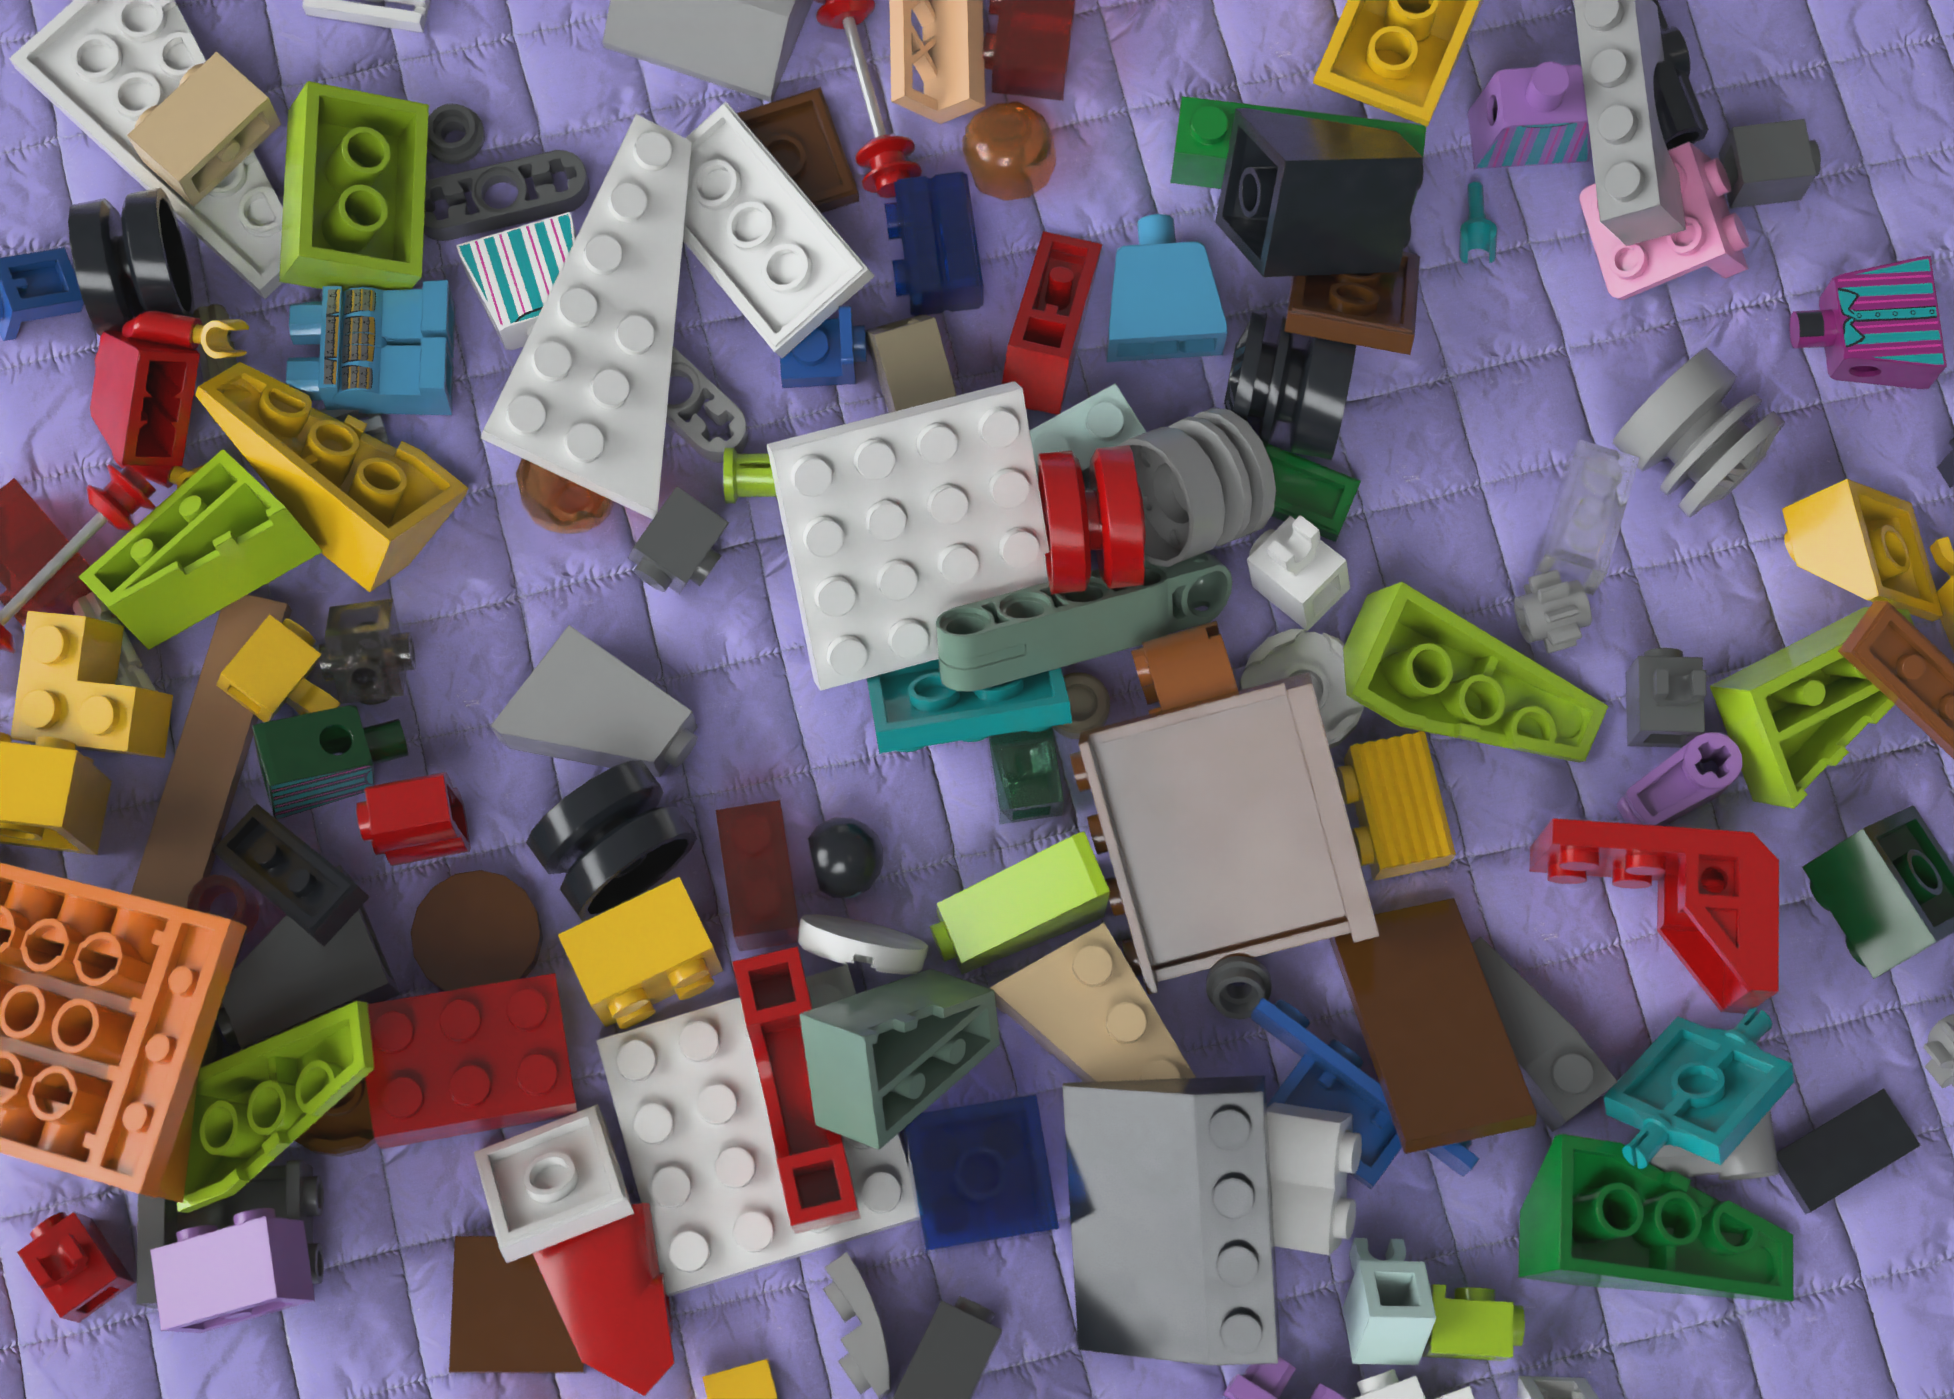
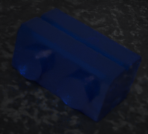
(937, 244)

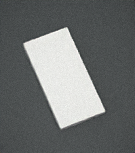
(764, 235)

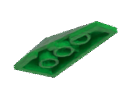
(1644, 1230)

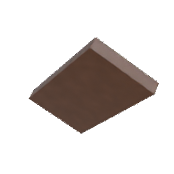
(1433, 1029)

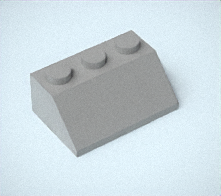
(717, 41)

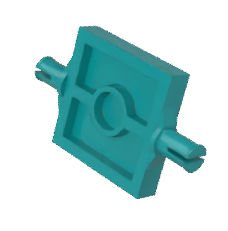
(1699, 1089)

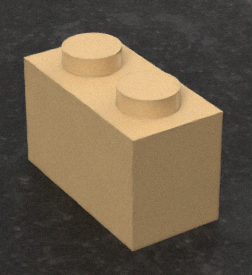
(204, 128)

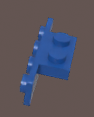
(1332, 1081)

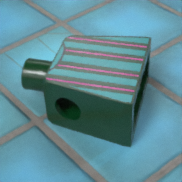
(300, 761)

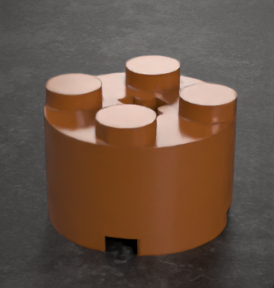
(1184, 667)

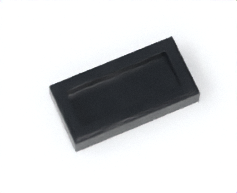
(1845, 1151)

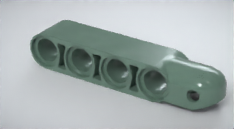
(1044, 631)

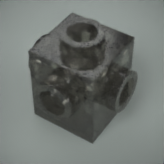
(366, 652)

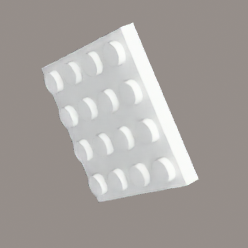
(905, 523)
(707, 1148)

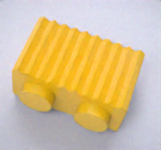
(1396, 805)

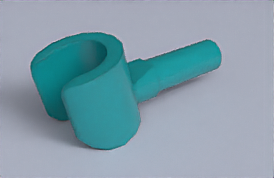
(1477, 230)

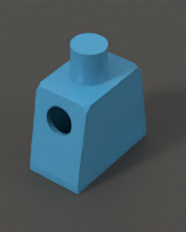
(1164, 298)

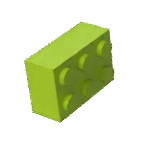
(353, 190)

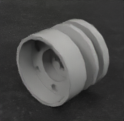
(1699, 432)
(1201, 484)

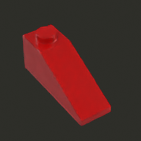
(1051, 320)

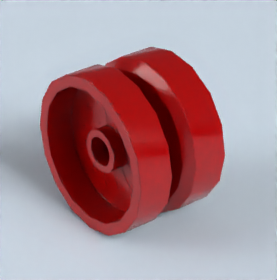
(1099, 519)

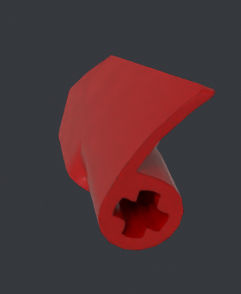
(614, 1299)

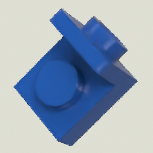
(36, 288)
(826, 354)

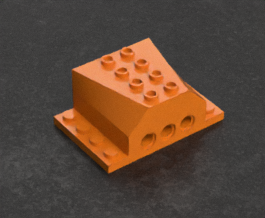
(105, 1027)

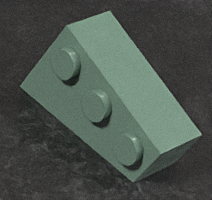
(894, 1051)

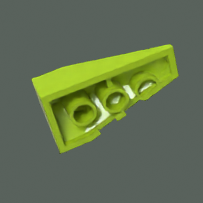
(1460, 682)
(268, 1097)

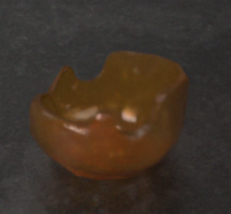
(1009, 150)
(558, 502)

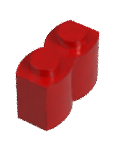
(414, 819)

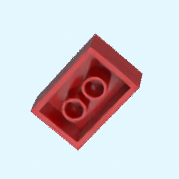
(468, 1061)

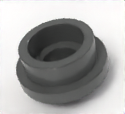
(454, 118)
(1234, 1000)

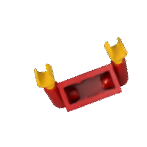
(148, 389)

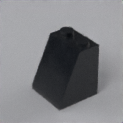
(1317, 195)

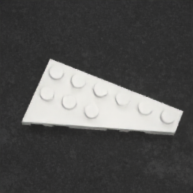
(113, 63)
(600, 355)

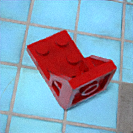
(1711, 902)

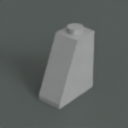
(595, 711)

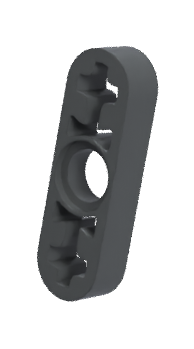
(478, 181)

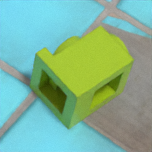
(1474, 1325)

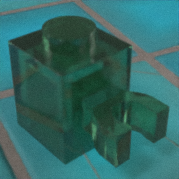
(1025, 776)

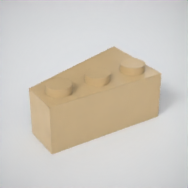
(1092, 1013)

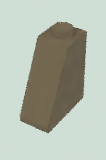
(910, 362)

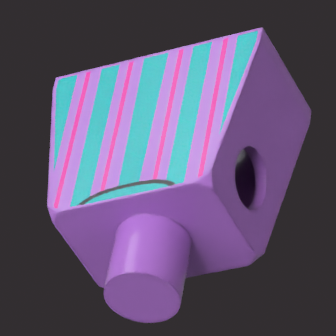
(1531, 118)

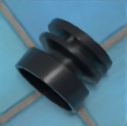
(1291, 386)

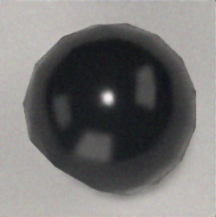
(845, 857)

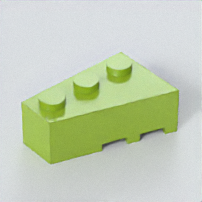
(1798, 712)

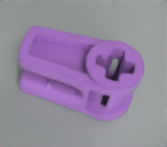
(1678, 786)

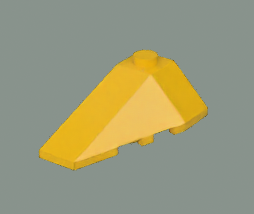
(349, 491)

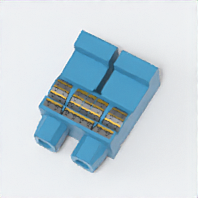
(377, 349)

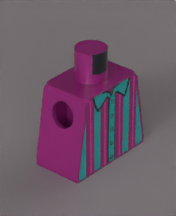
(1878, 326)

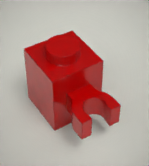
(74, 1265)

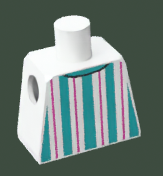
(516, 273)

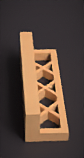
(945, 59)

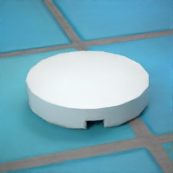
(1320, 655)
(860, 941)

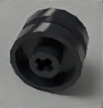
(129, 259)
(611, 839)

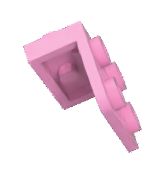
(1710, 237)

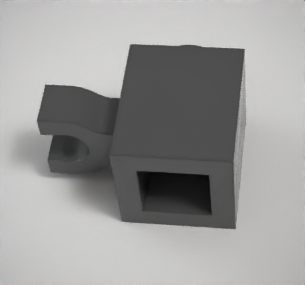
(1665, 699)

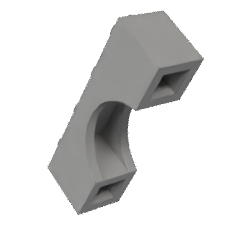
(1631, 163)

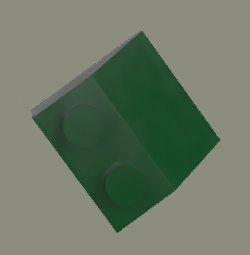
(1887, 890)

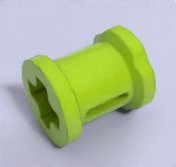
(747, 475)

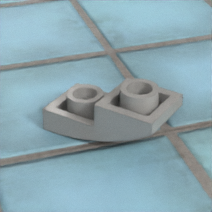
(867, 1354)

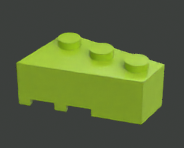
(198, 553)

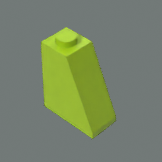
(1022, 905)

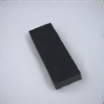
(291, 874)

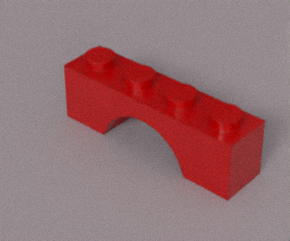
(808, 1157)

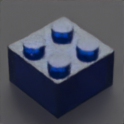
(980, 1174)

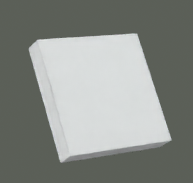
(552, 1183)

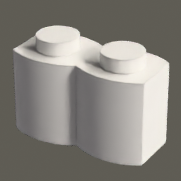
(1309, 1171)

